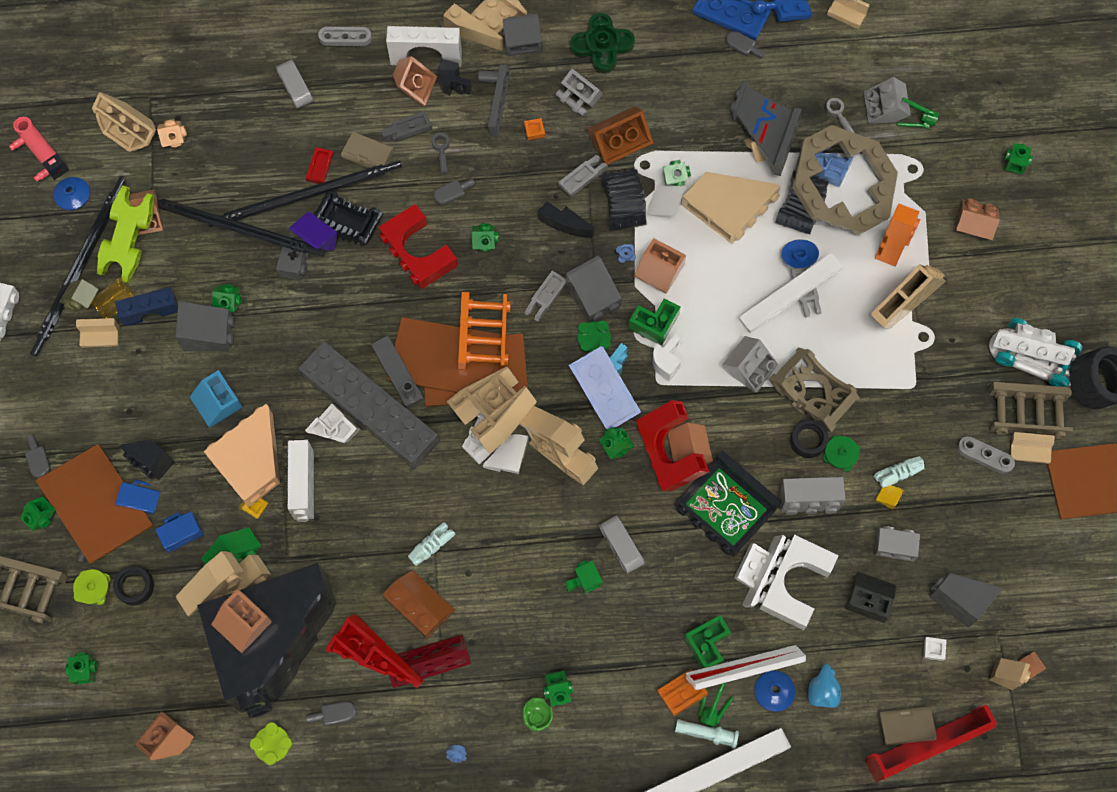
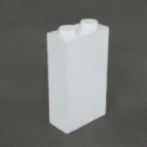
(300, 480)

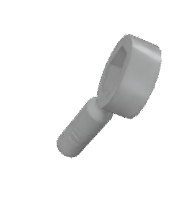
(838, 113)

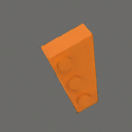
(898, 234)

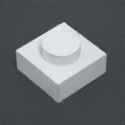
(934, 649)

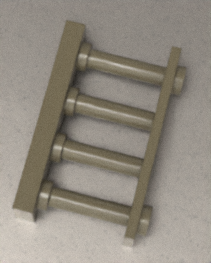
(1039, 394)
(33, 573)

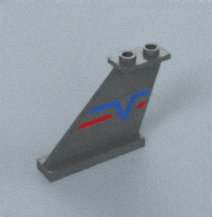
(768, 124)

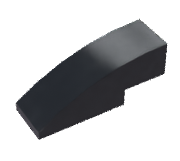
(565, 221)

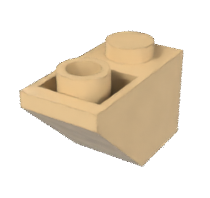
(1010, 673)

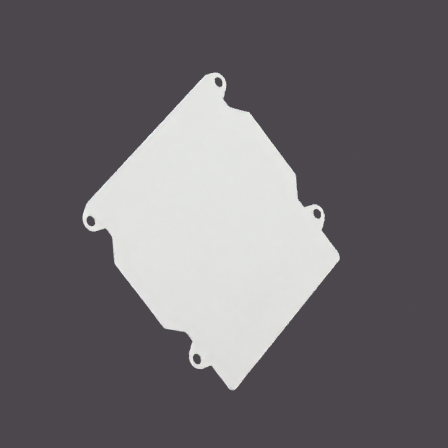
(730, 279)

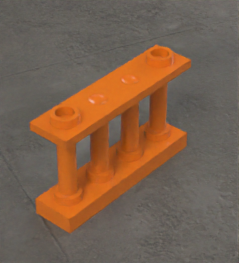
(466, 339)

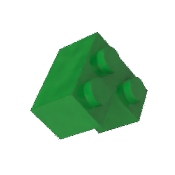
(655, 325)
(239, 543)
(703, 640)

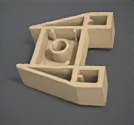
(485, 22)
(497, 403)
(559, 443)
(221, 577)

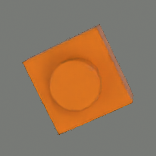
(534, 129)

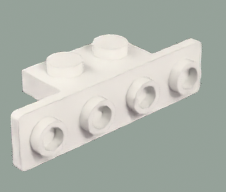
(1034, 343)
(756, 568)

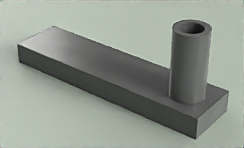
(502, 78)
(397, 372)

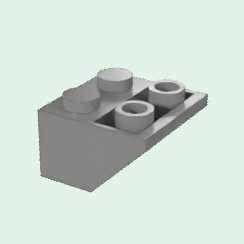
(885, 102)
(750, 363)

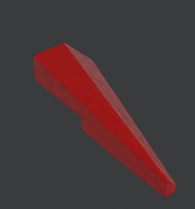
(364, 646)

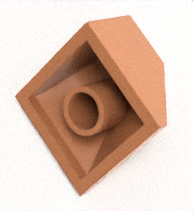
(414, 79)
(164, 738)

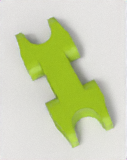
(129, 221)

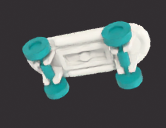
(1053, 372)

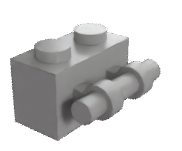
(581, 88)

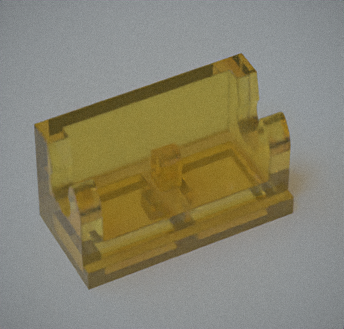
(105, 300)

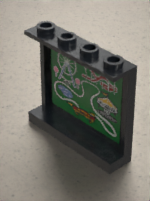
(728, 504)

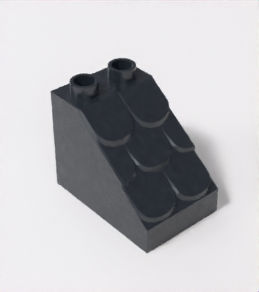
(298, 609)

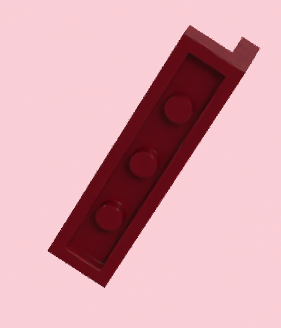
(435, 663)

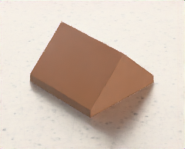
(687, 440)

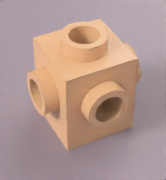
(166, 133)

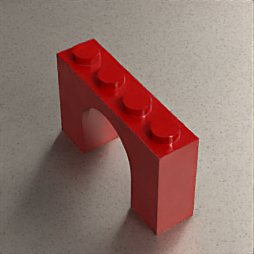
(421, 270)
(654, 430)

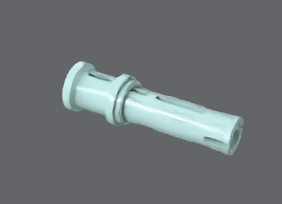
(717, 734)

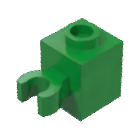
(586, 577)

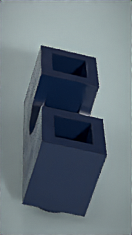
(134, 308)

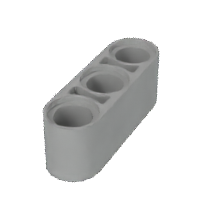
(294, 84)
(621, 544)

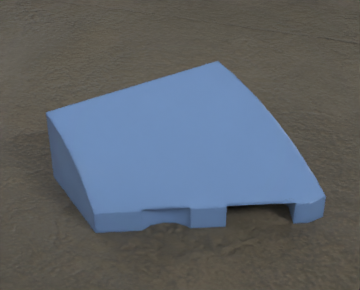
(833, 167)

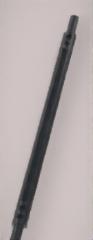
(308, 192)
(239, 227)
(76, 268)

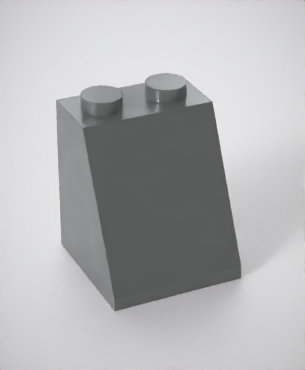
(593, 289)
(204, 327)
(964, 597)

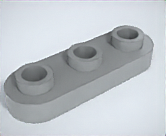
(338, 33)
(977, 454)

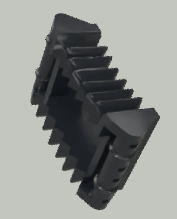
(625, 199)
(793, 212)
(348, 220)

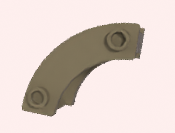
(786, 386)

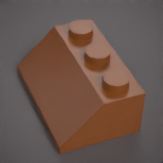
(620, 135)
(418, 603)

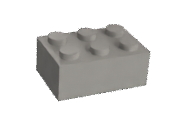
(811, 495)

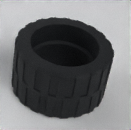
(1086, 381)

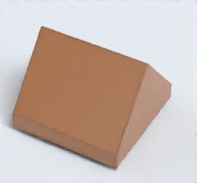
(1036, 665)

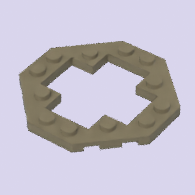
(851, 144)

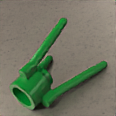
(929, 117)
(709, 716)

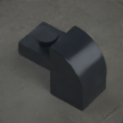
(449, 78)

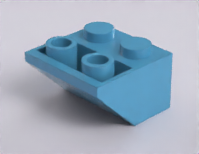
(214, 399)

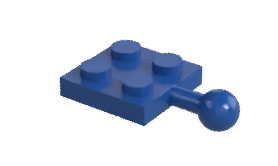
(785, 9)

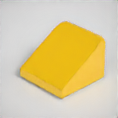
(889, 496)
(254, 510)

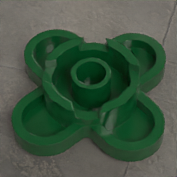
(602, 42)

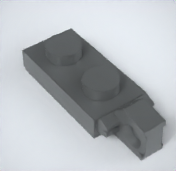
(407, 127)

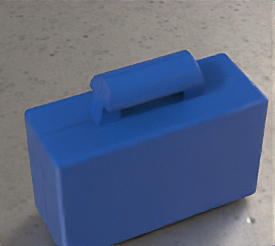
(138, 497)
(178, 531)

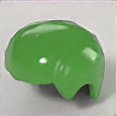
(537, 714)

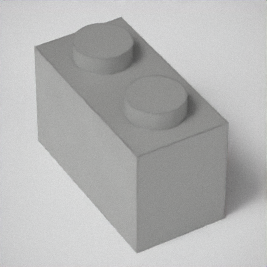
(897, 544)

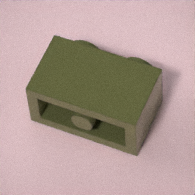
(78, 295)

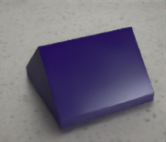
(315, 232)

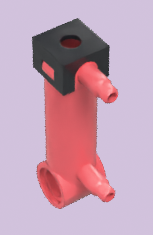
(40, 148)

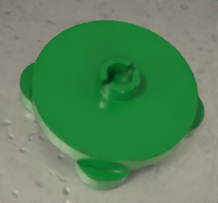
(594, 335)
(841, 453)

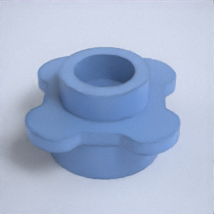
(626, 248)
(456, 753)

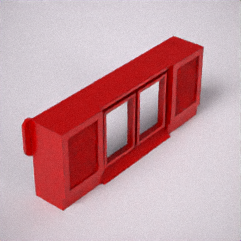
(948, 736)

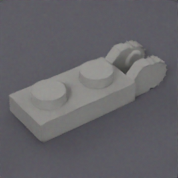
(582, 176)
(546, 294)
(810, 297)

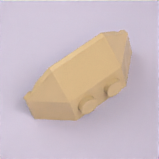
(123, 123)

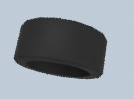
(809, 424)
(120, 578)

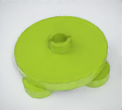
(91, 587)
(271, 744)

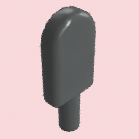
(743, 44)
(451, 191)
(37, 458)
(334, 713)

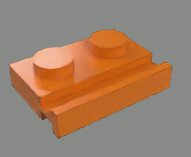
(680, 694)

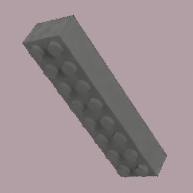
(369, 405)

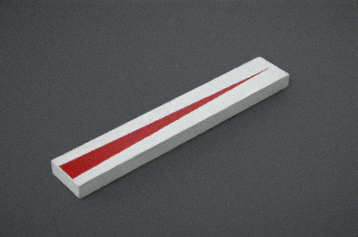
(745, 667)

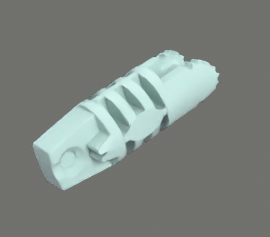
(899, 471)
(431, 544)

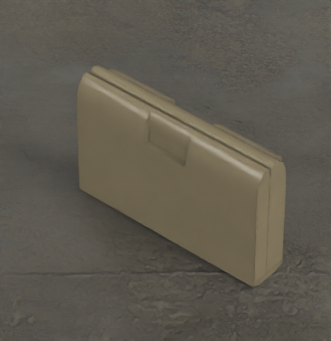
(366, 151)
(907, 725)

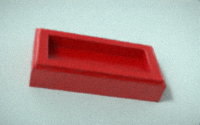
(319, 165)

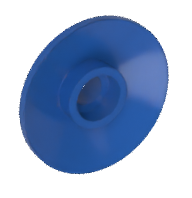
(76, 198)
(800, 253)
(774, 701)

